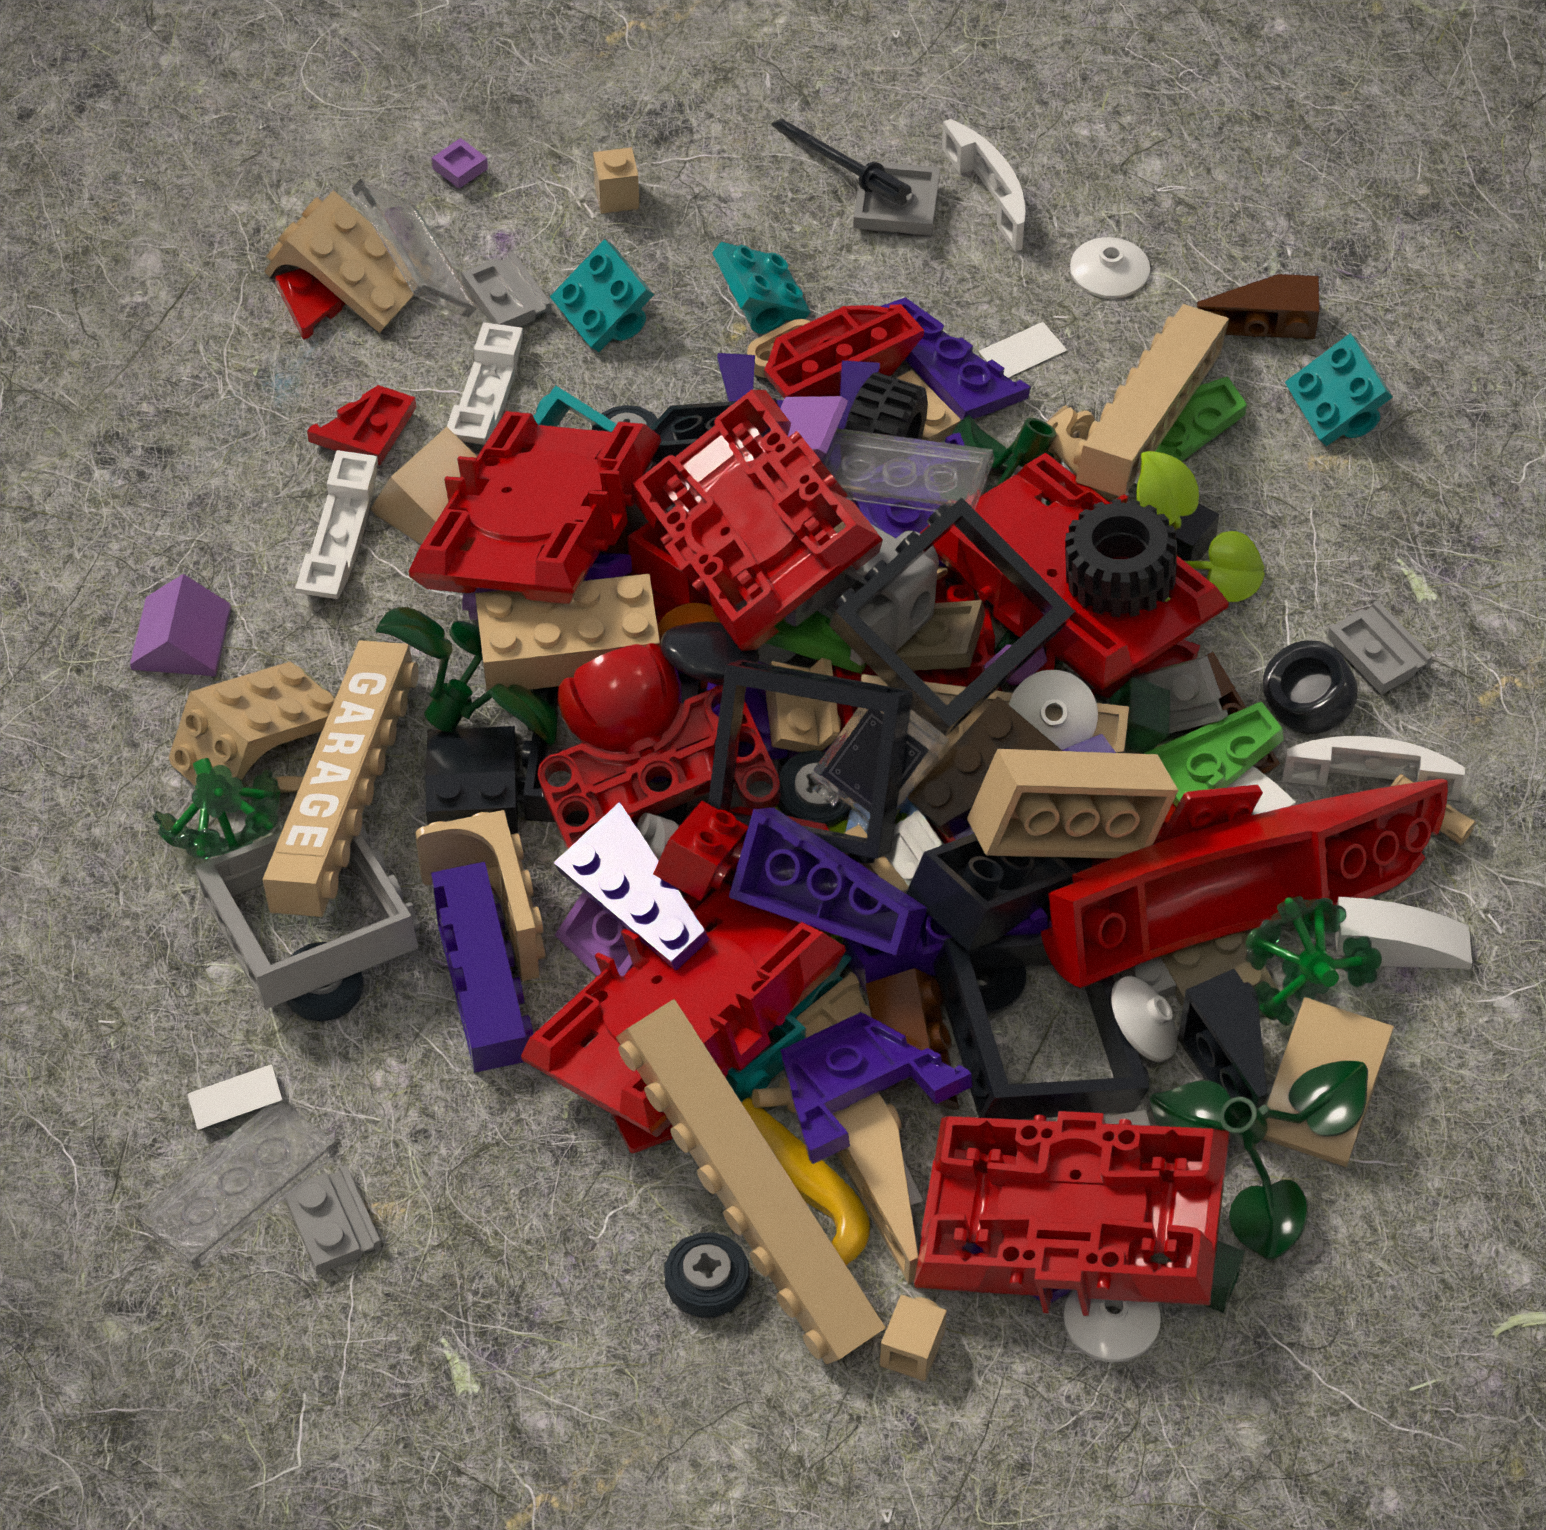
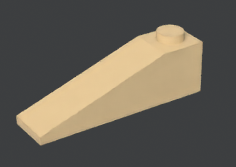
(879, 1175)

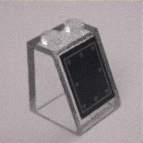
(850, 763)

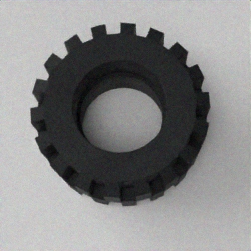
(889, 408)
(1121, 584)

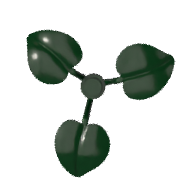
(1029, 444)
(453, 699)
(1326, 1096)

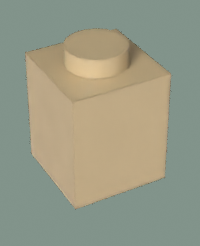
(616, 180)
(913, 1337)

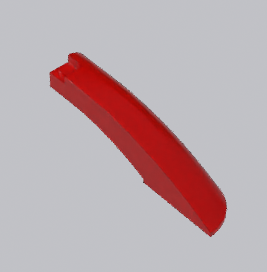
(1237, 876)

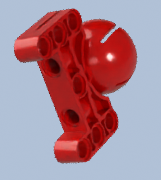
(638, 731)

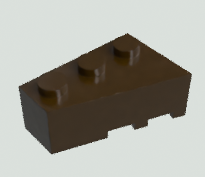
(954, 782)

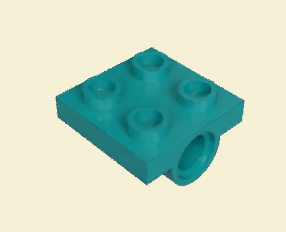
(761, 286)
(604, 297)
(1340, 392)

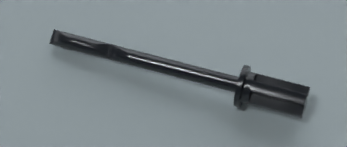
(871, 177)

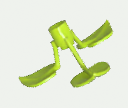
(1173, 490)

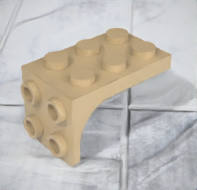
(346, 257)
(247, 717)
(489, 840)

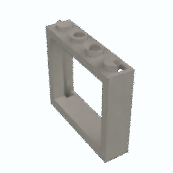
(323, 964)

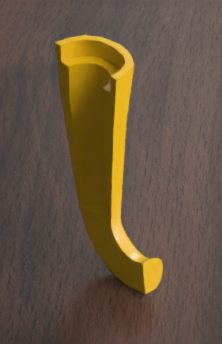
(817, 1185)

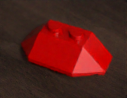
(811, 356)

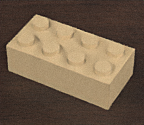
(547, 641)
(1071, 803)

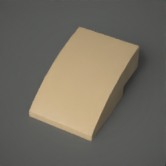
(1318, 1038)

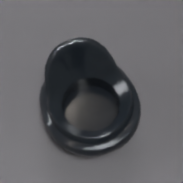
(703, 650)
(1310, 687)

